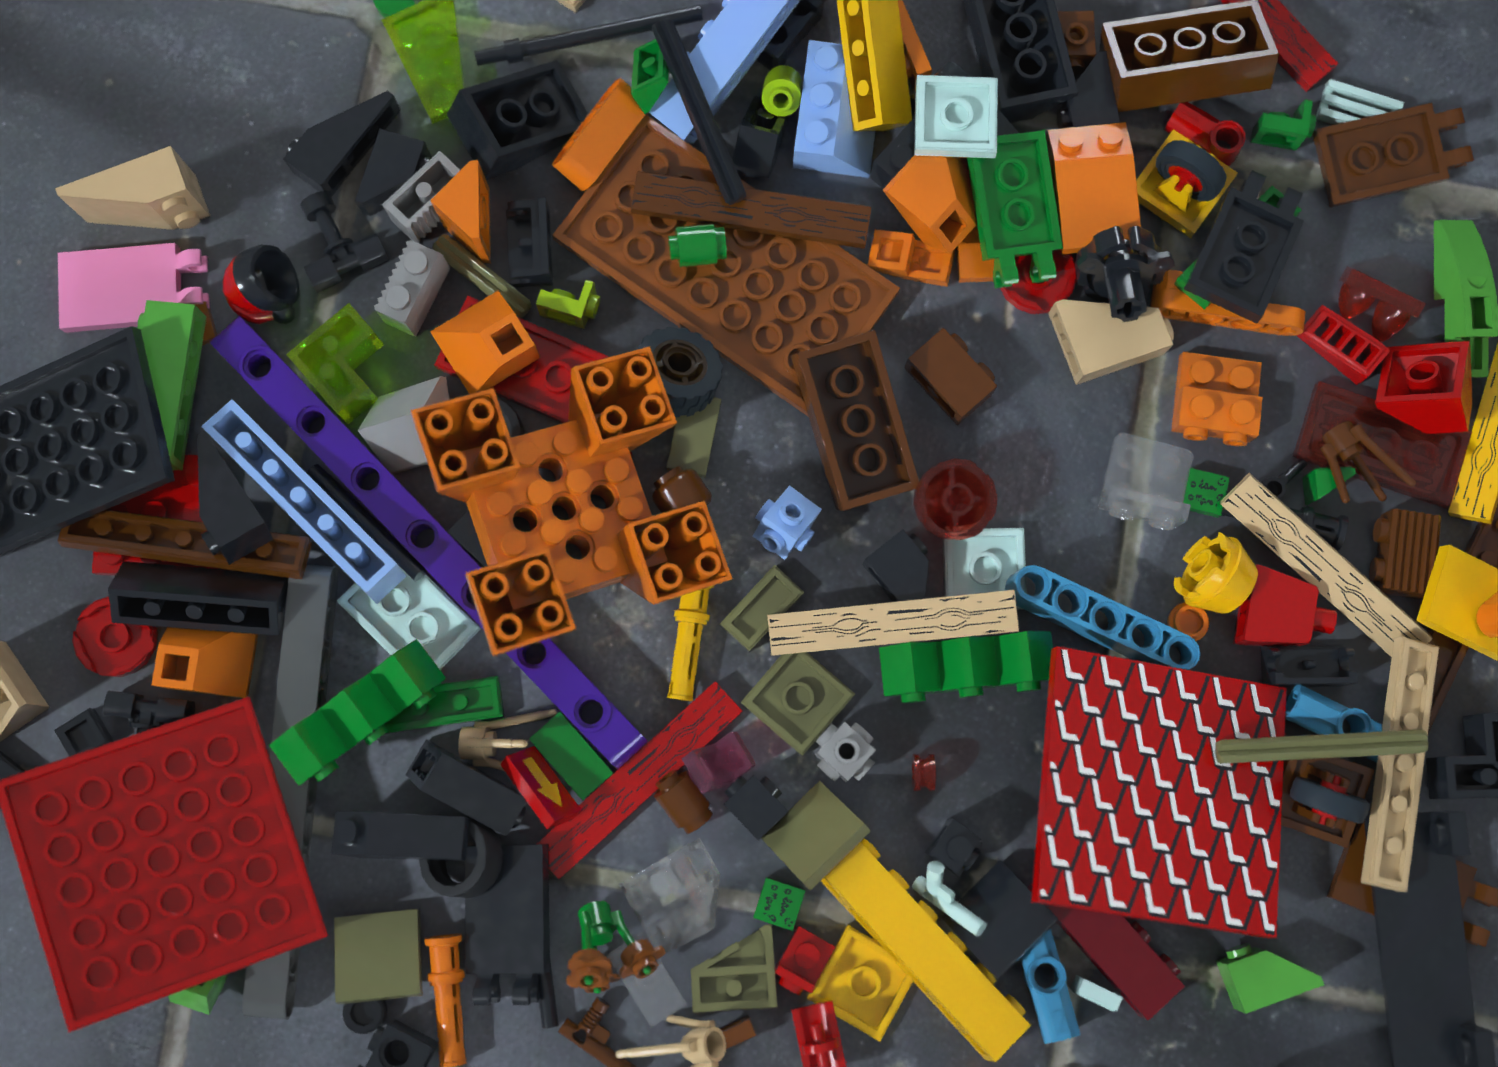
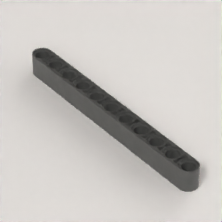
(300, 692)

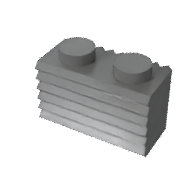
(411, 203)
(412, 288)

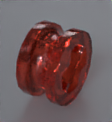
(923, 772)

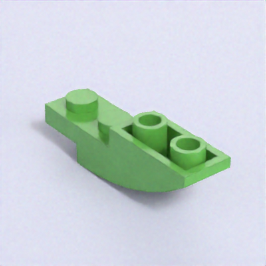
(1467, 287)

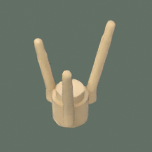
(479, 742)
(701, 1045)

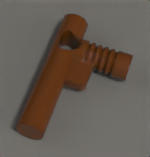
(595, 1035)

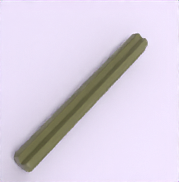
(1321, 746)

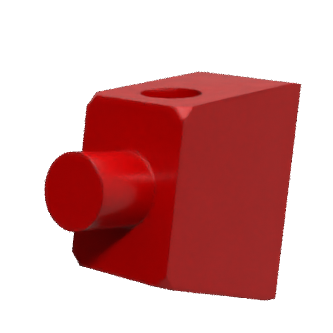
(1281, 612)

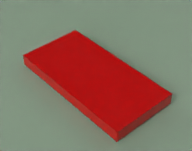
(545, 382)

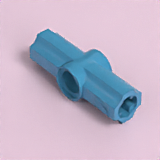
(1325, 715)
(1053, 1003)

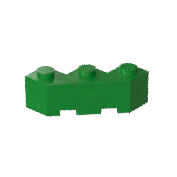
(966, 665)
(358, 713)

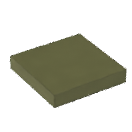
(797, 699)
(815, 835)
(378, 956)

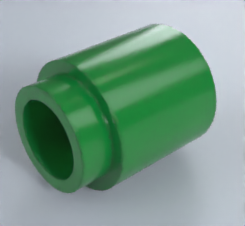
(697, 245)

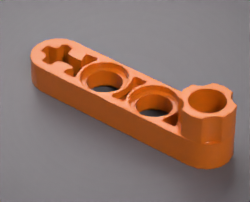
(1178, 306)

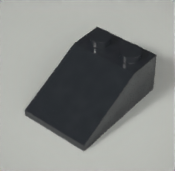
(516, 117)

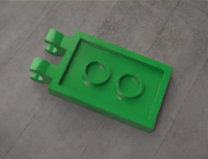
(1016, 207)

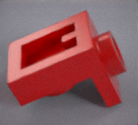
(803, 961)

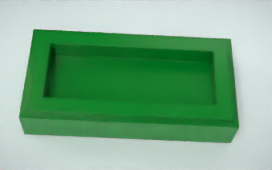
(571, 756)

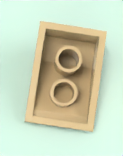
(143, 192)

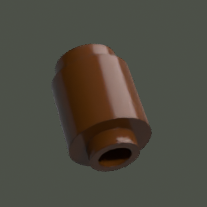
(683, 801)

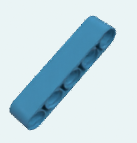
(1120, 619)

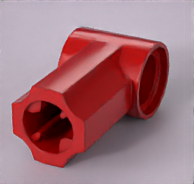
(1206, 130)

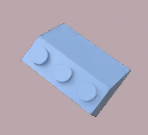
(824, 125)

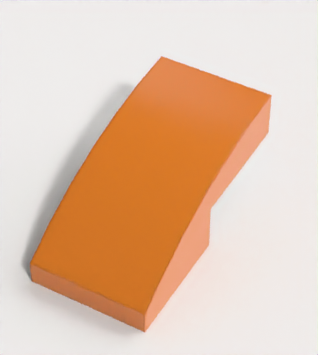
(909, 259)

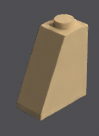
(1103, 344)

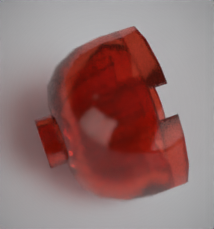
(955, 499)

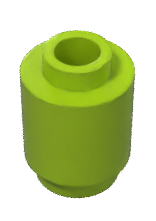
(782, 91)

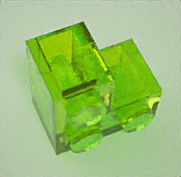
(332, 356)

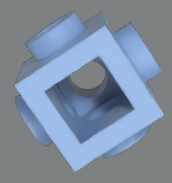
(786, 523)

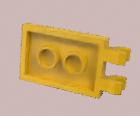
(1455, 594)

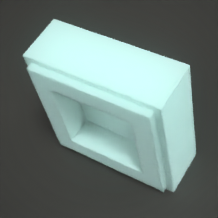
(1096, 993)

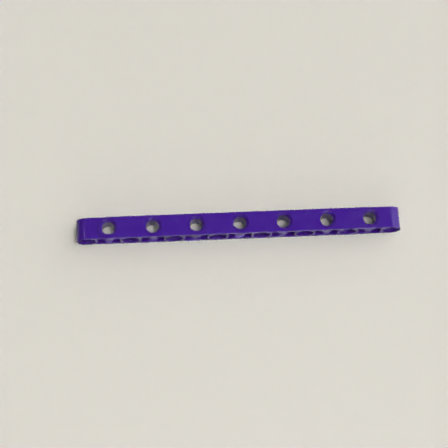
(406, 519)

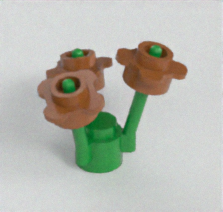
(591, 968)

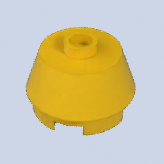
(1217, 575)

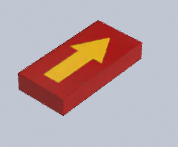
(540, 787)

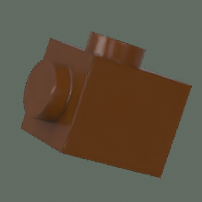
(1079, 37)

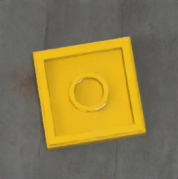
(862, 983)

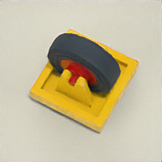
(1183, 183)

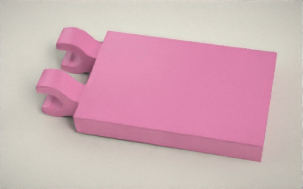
(112, 284)

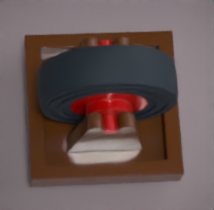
(1325, 797)

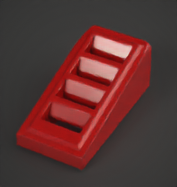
(1350, 333)

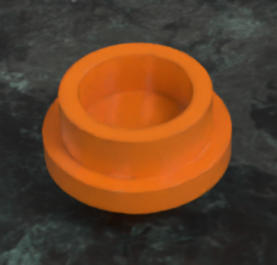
(1189, 620)

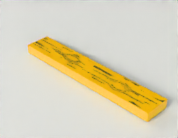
(1478, 480)

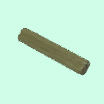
(480, 274)

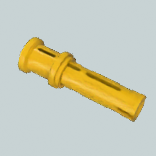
(690, 618)

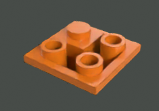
(935, 200)
(486, 343)
(205, 661)

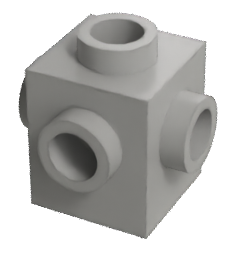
(833, 764)

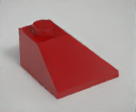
(1428, 386)

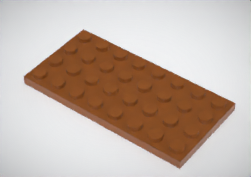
(755, 305)

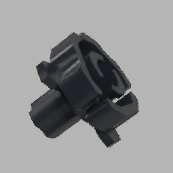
(1126, 273)

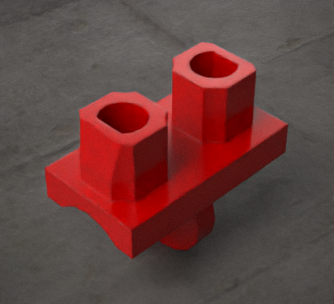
(818, 1035)

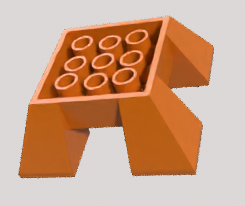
(529, 574)

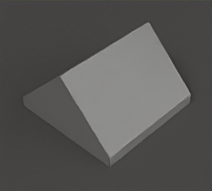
(391, 428)

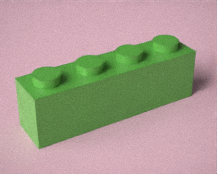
(173, 350)

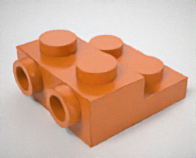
(1217, 399)

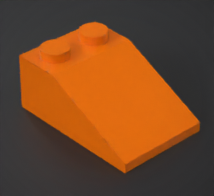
(1092, 182)

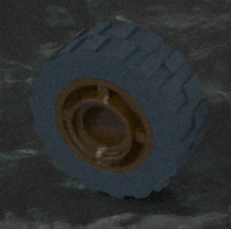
(687, 368)

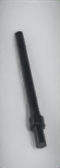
(515, 50)

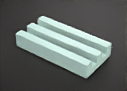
(1355, 100)

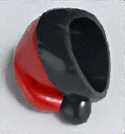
(262, 285)

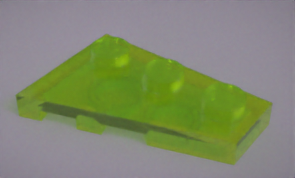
(430, 52)

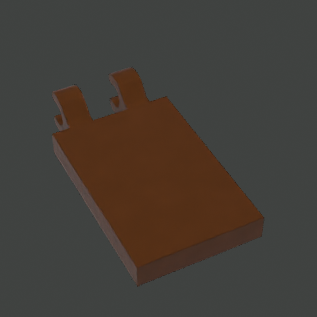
(1387, 153)
(1349, 890)

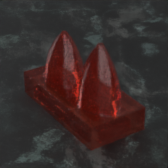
(1391, 311)

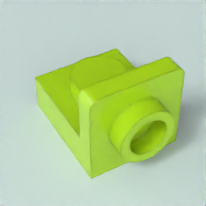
(563, 307)

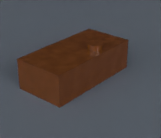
(1189, 55)
(855, 421)

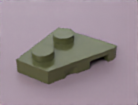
(737, 977)

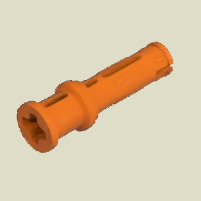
(446, 979)

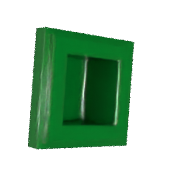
(1320, 482)

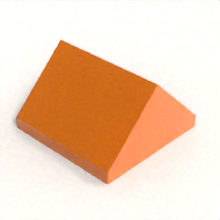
(465, 209)

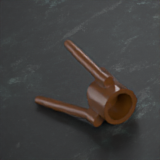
(1345, 443)

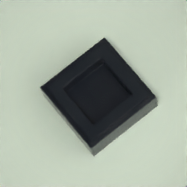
(83, 733)

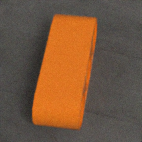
(599, 136)

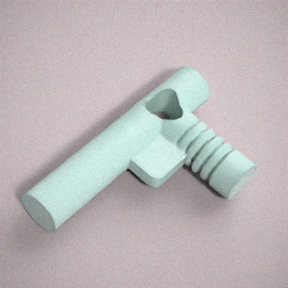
(944, 898)

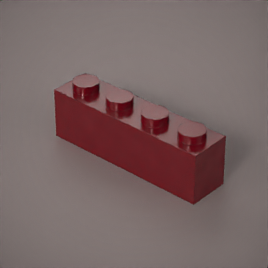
(1122, 957)

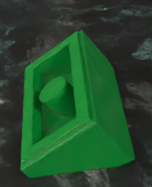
(649, 75)

